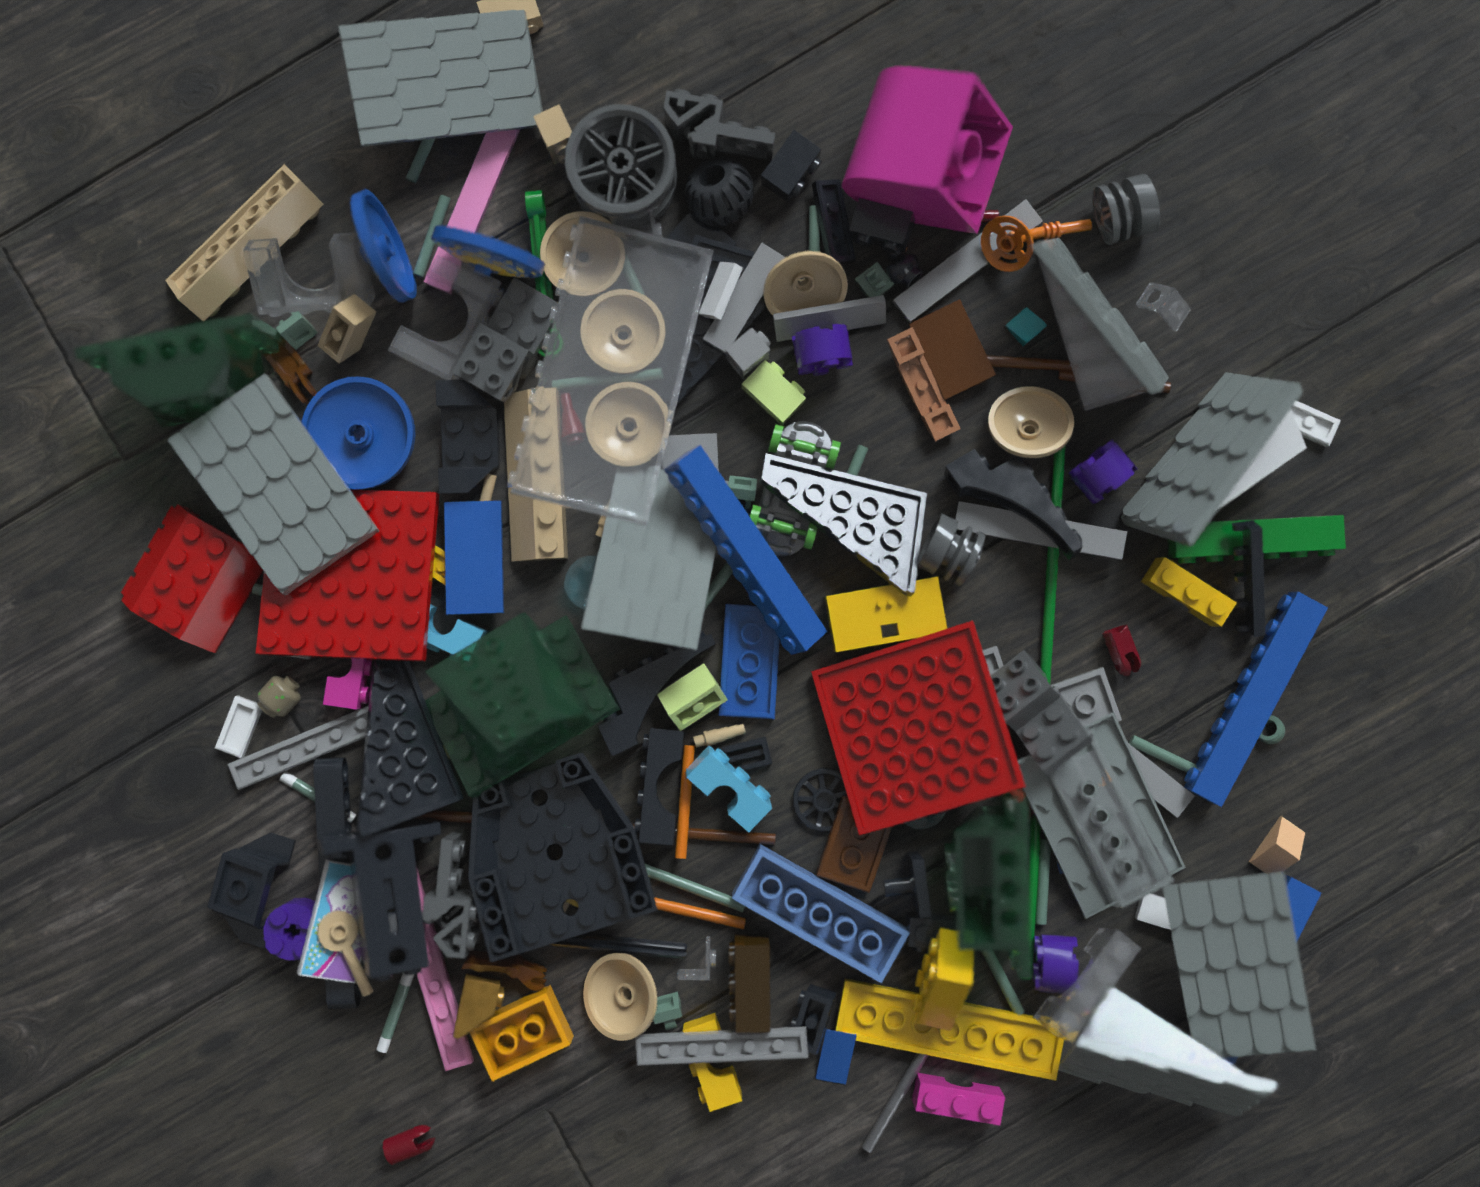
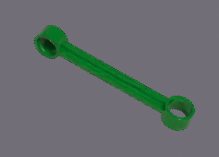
(537, 222)

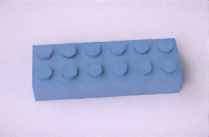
(820, 913)

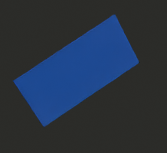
(836, 1056)

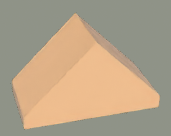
(1279, 848)

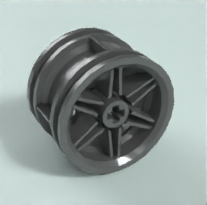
(631, 127)

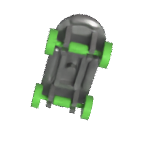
(777, 522)

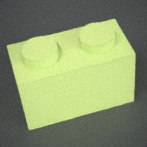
(774, 392)
(692, 697)

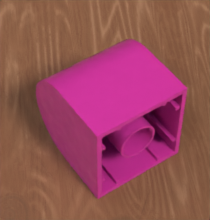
(929, 147)

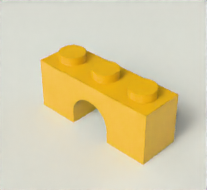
(1189, 590)
(718, 1086)

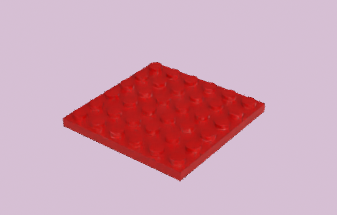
(368, 600)
(917, 728)

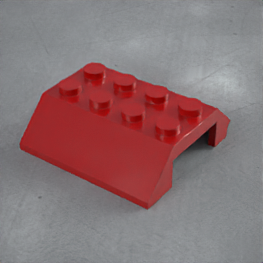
(192, 580)

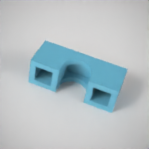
(461, 636)
(713, 770)

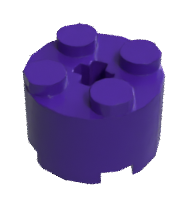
(821, 349)
(1103, 471)
(279, 931)
(1056, 963)

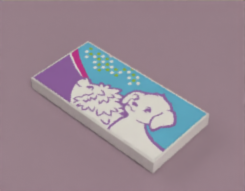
(333, 894)

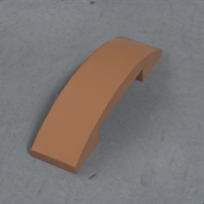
(922, 384)

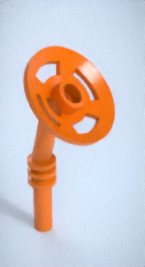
(1014, 240)

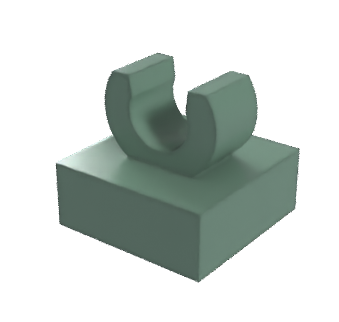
(874, 281)
(296, 330)
(743, 488)
(668, 1010)

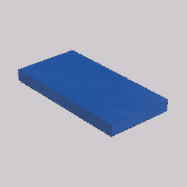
(474, 557)
(748, 664)

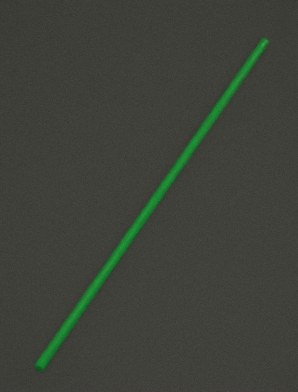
(1045, 665)

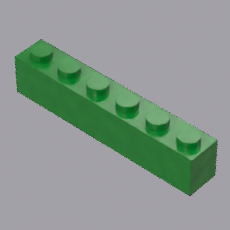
(1279, 536)

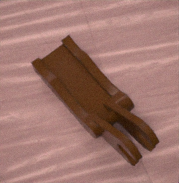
(292, 370)
(515, 966)

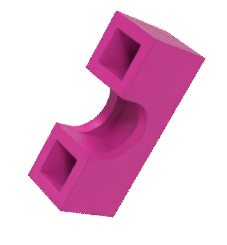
(351, 689)
(974, 1103)

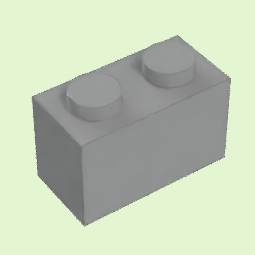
(748, 352)

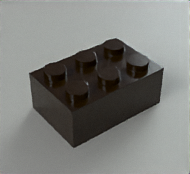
(750, 983)

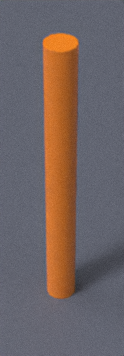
(684, 804)
(700, 913)

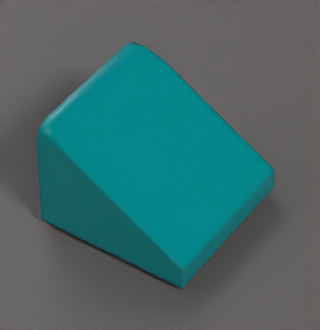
(1025, 326)

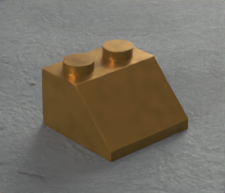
(477, 1002)

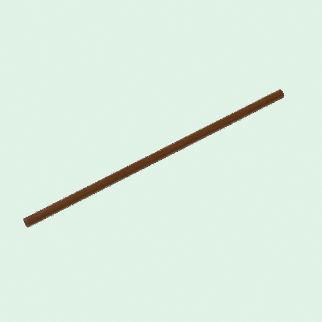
(693, 833)

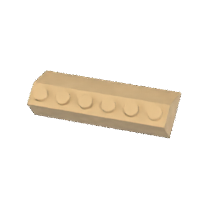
(219, 264)
(535, 526)

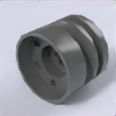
(1126, 209)
(951, 550)

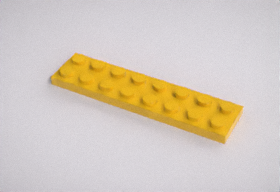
(977, 1037)

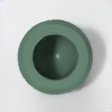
(1279, 734)

